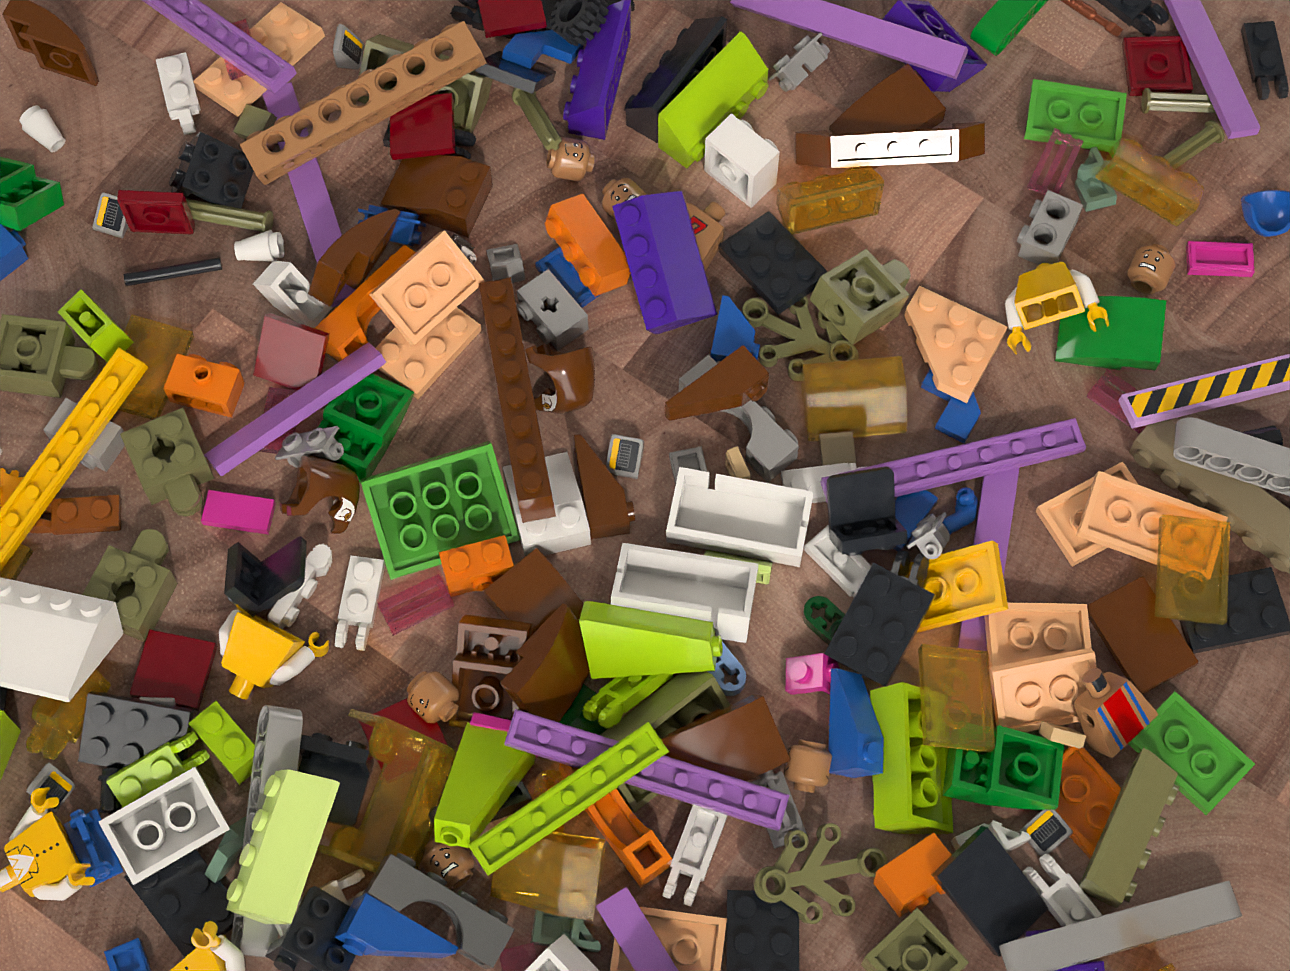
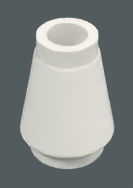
(42, 128)
(260, 247)

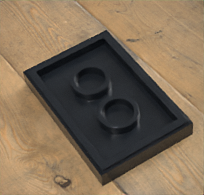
(990, 890)

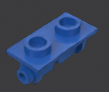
(406, 228)
(92, 845)

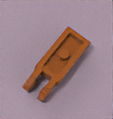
(81, 515)

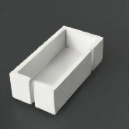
(739, 517)
(687, 587)

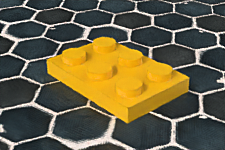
(965, 585)

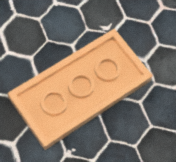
(280, 31)
(1128, 516)

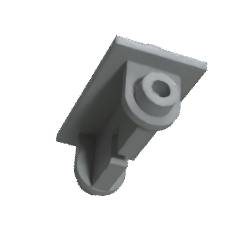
(790, 69)
(313, 443)
(930, 536)
(791, 819)

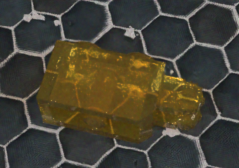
(60, 720)

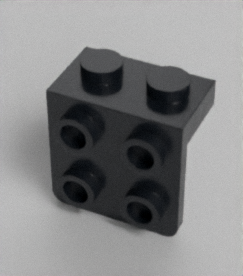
(212, 171)
(863, 511)
(260, 583)
(343, 763)
(311, 936)

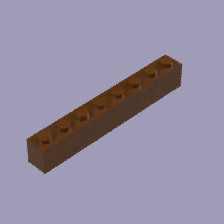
(517, 401)

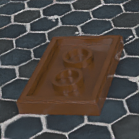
(1142, 645)

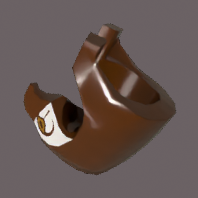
(572, 376)
(321, 479)

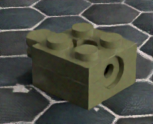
(862, 294)
(50, 351)
(169, 461)
(141, 582)
(915, 947)

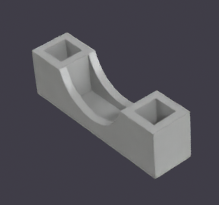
(770, 446)

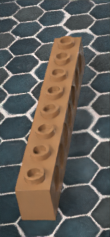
(356, 119)

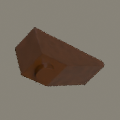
(723, 387)
(602, 495)

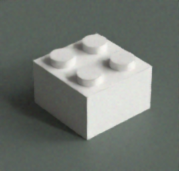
(741, 160)

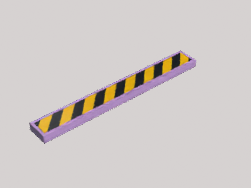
(1206, 391)

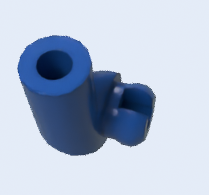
(964, 510)

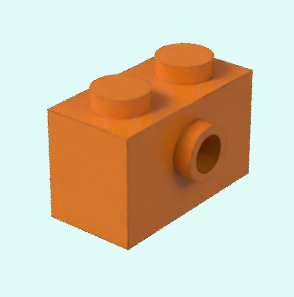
(204, 384)
(475, 565)
(908, 878)

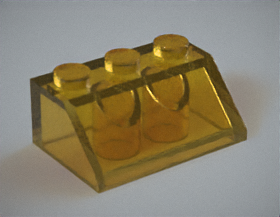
(1150, 181)
(830, 199)
(855, 397)

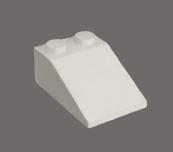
(570, 525)

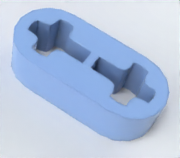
(732, 666)

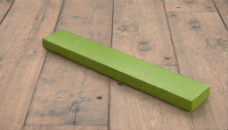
(568, 798)

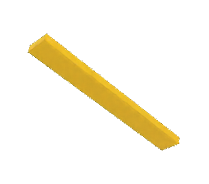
(67, 450)

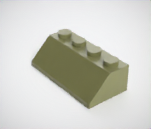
(469, 91)
(668, 709)
(1129, 829)

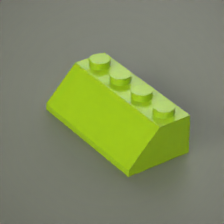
(720, 89)
(913, 775)

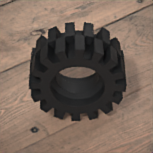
(578, 19)

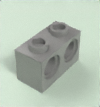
(1052, 231)

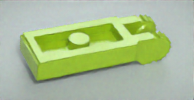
(621, 696)
(154, 770)

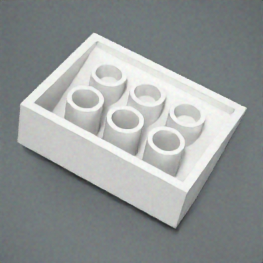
(52, 638)

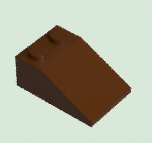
(441, 191)

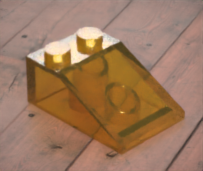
(554, 876)

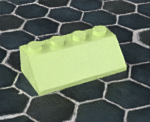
(282, 846)

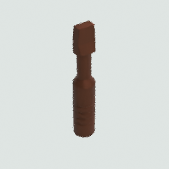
(1091, 14)

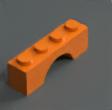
(351, 318)
(627, 835)

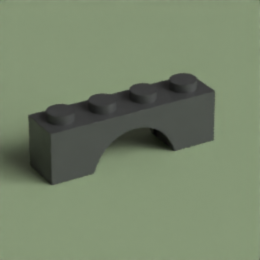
(478, 933)

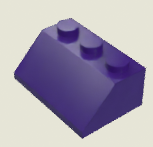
(926, 19)

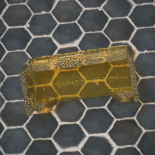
(403, 796)

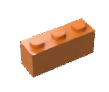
(588, 244)

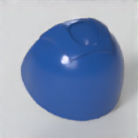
(1267, 211)

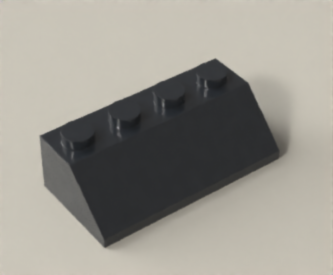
(676, 69)

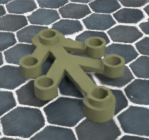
(803, 339)
(812, 874)

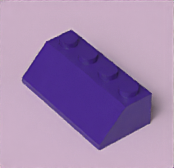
(599, 74)
(664, 261)

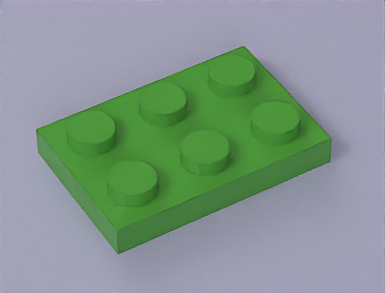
(1076, 110)
(1196, 750)

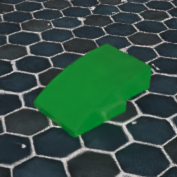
(24, 195)
(1129, 340)
(367, 421)
(1016, 774)

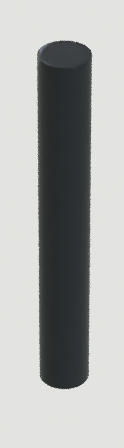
(172, 271)

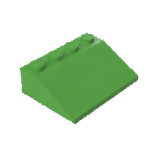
(438, 507)

